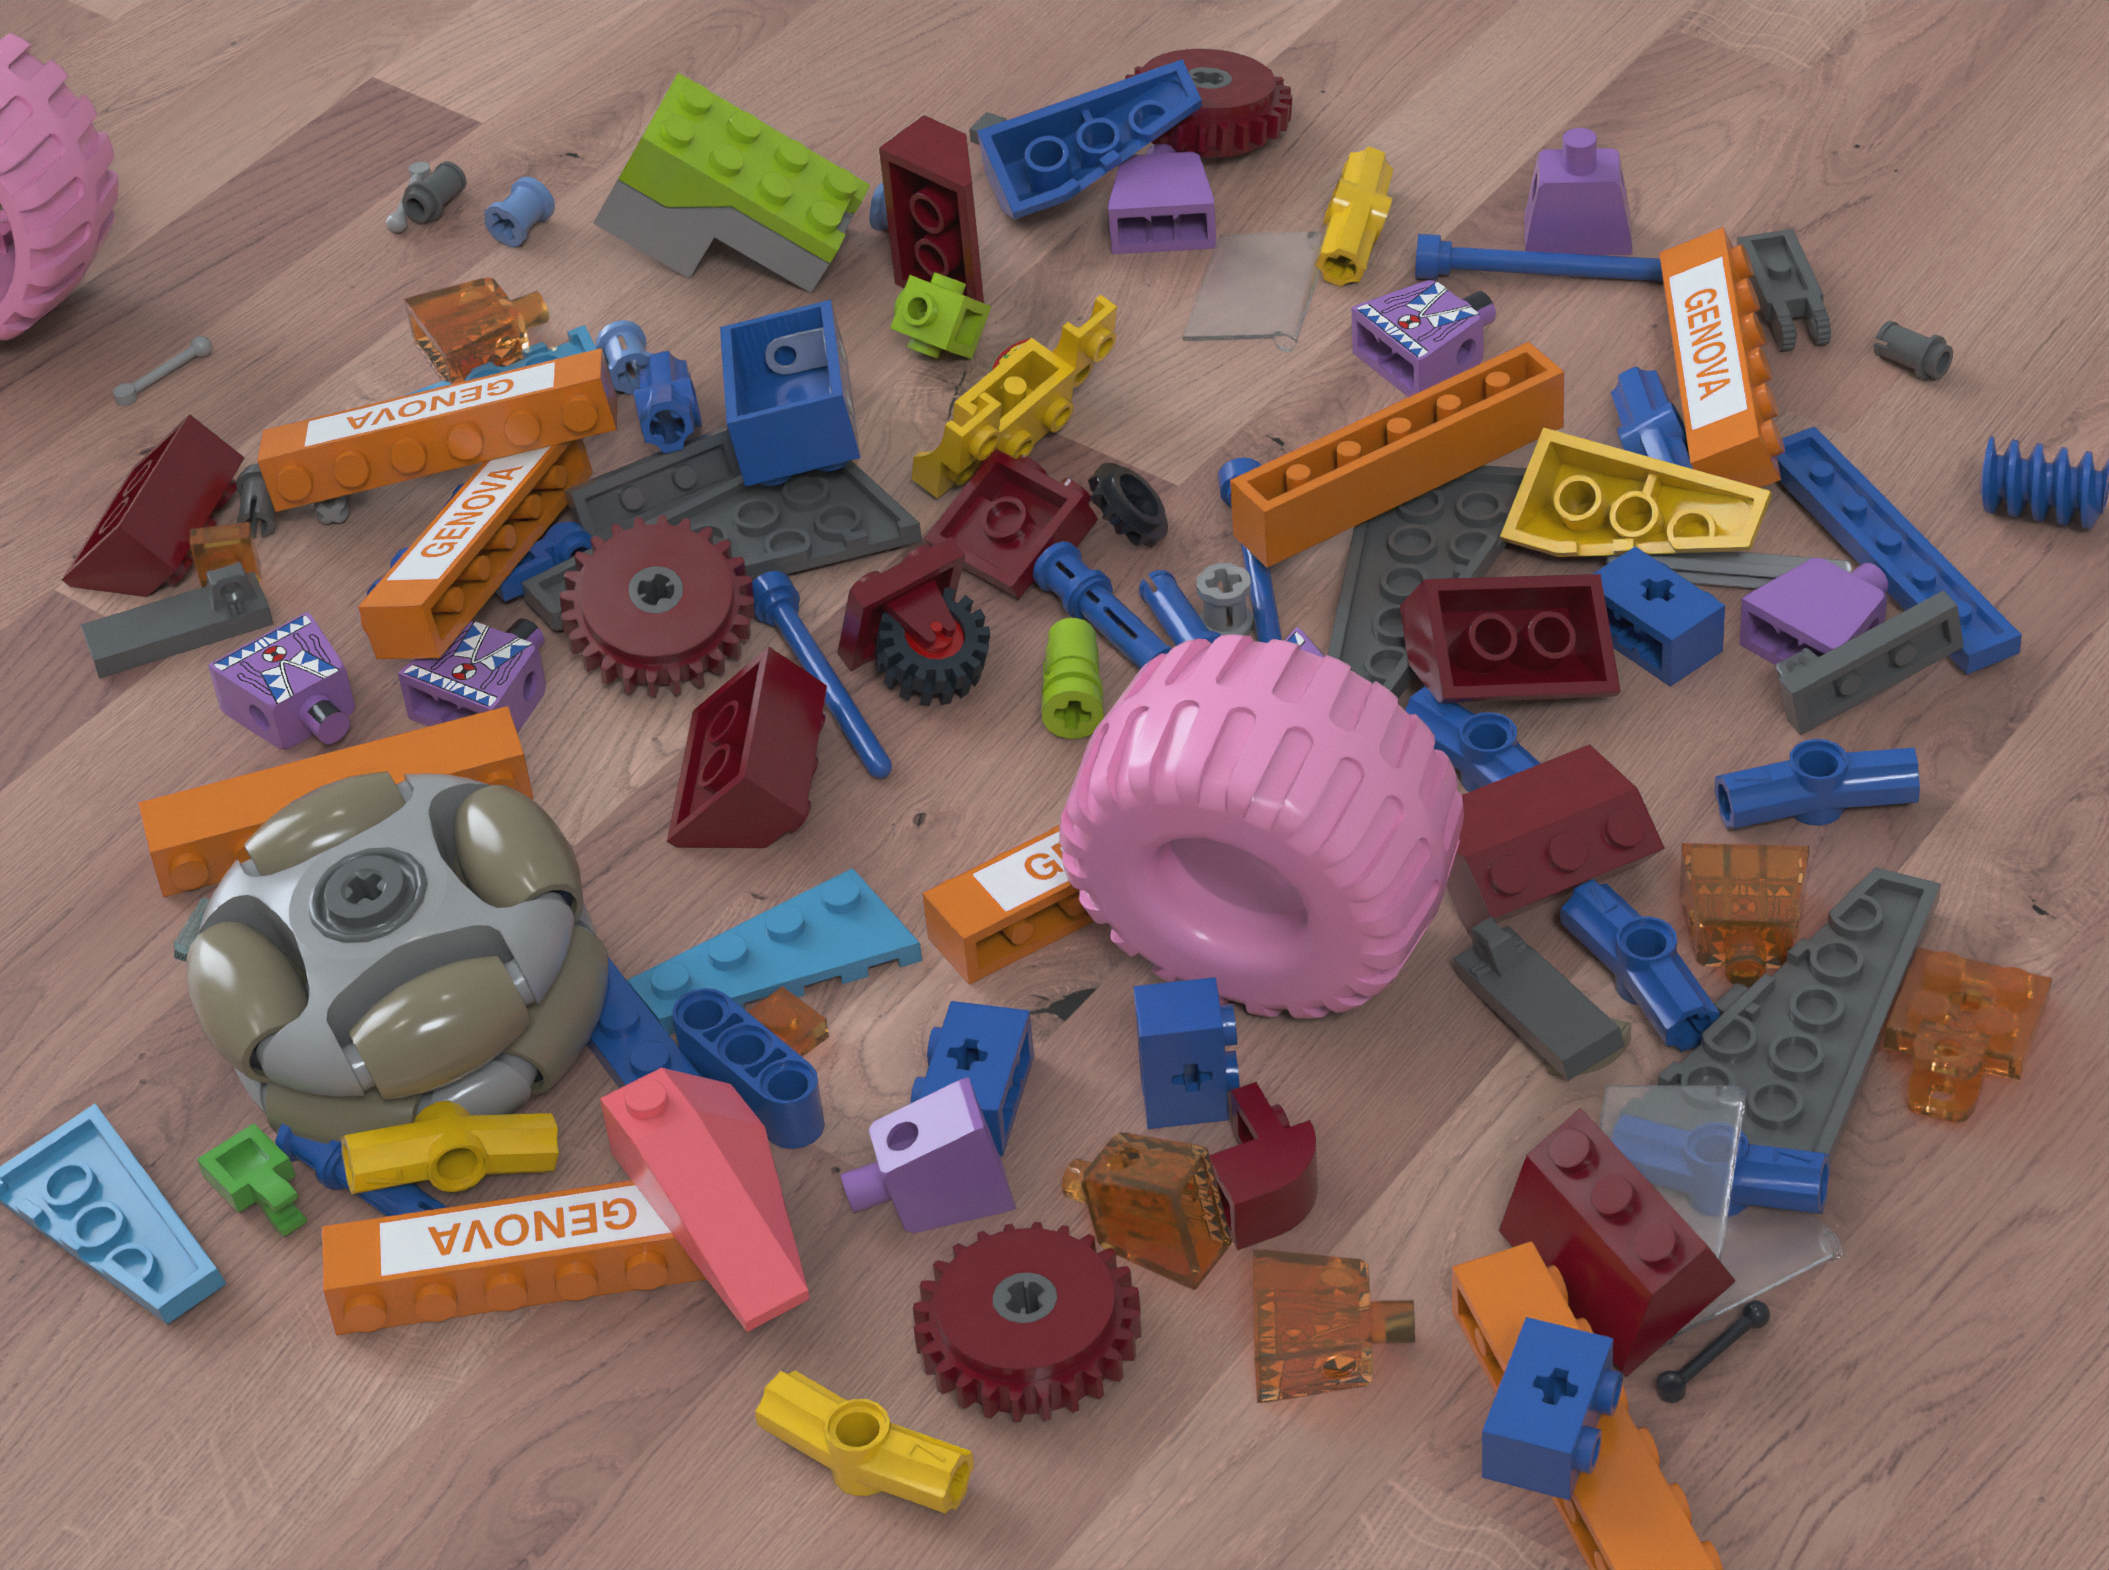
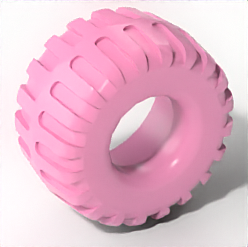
(50, 187)
(1263, 825)

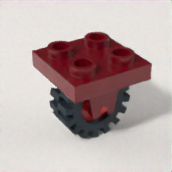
(916, 626)

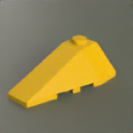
(1608, 500)

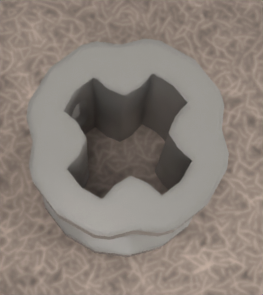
(1230, 602)

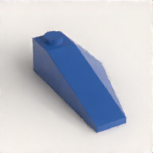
(1072, 143)

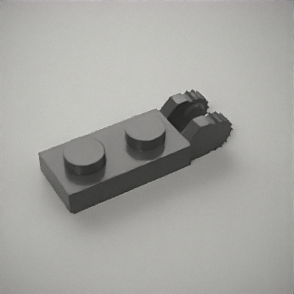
(1786, 287)

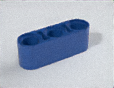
(767, 1073)

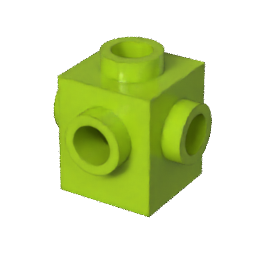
(939, 316)

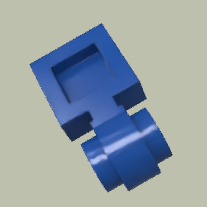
(557, 546)

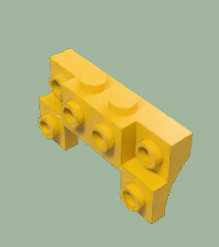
(1017, 402)

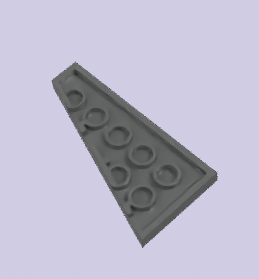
(774, 528)
(1433, 536)
(1816, 1024)

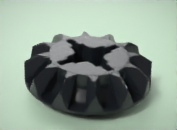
(1129, 504)

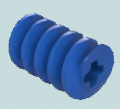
(2044, 484)

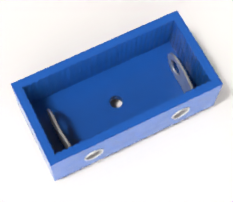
(788, 394)

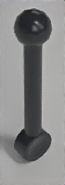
(1672, 1384)

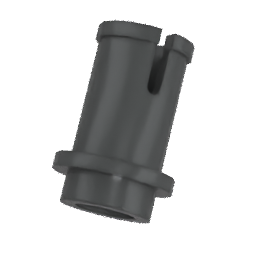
(426, 198)
(1924, 354)
(255, 501)

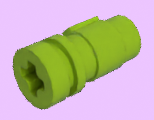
(1071, 680)

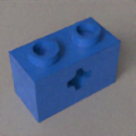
(1660, 616)
(992, 1050)
(1184, 1052)
(1550, 1409)

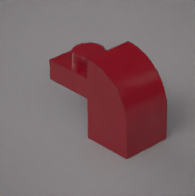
(1270, 1175)

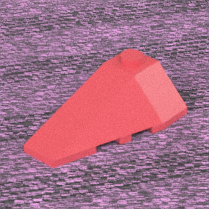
(713, 1185)

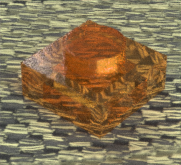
(222, 547)
(791, 1021)

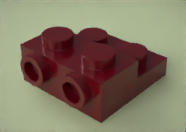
(1011, 517)

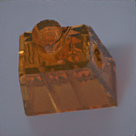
(472, 326)
(1743, 905)
(1154, 1205)
(1318, 1324)

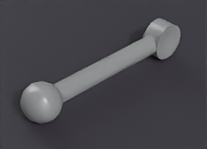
(397, 220)
(127, 393)

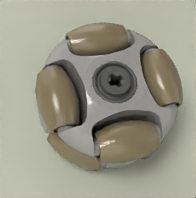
(398, 955)

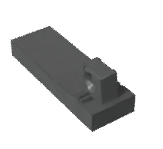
(653, 484)
(177, 624)
(1828, 685)
(1536, 1000)

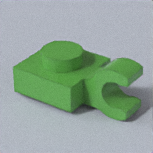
(254, 1170)

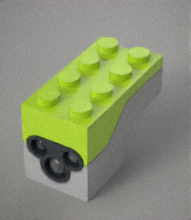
(733, 178)

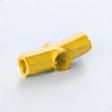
(1355, 216)
(450, 1149)
(863, 1445)

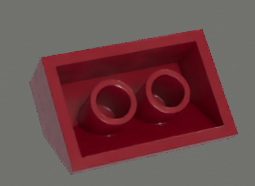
(931, 205)
(150, 518)
(1511, 638)
(750, 758)
(1547, 835)
(1614, 1240)

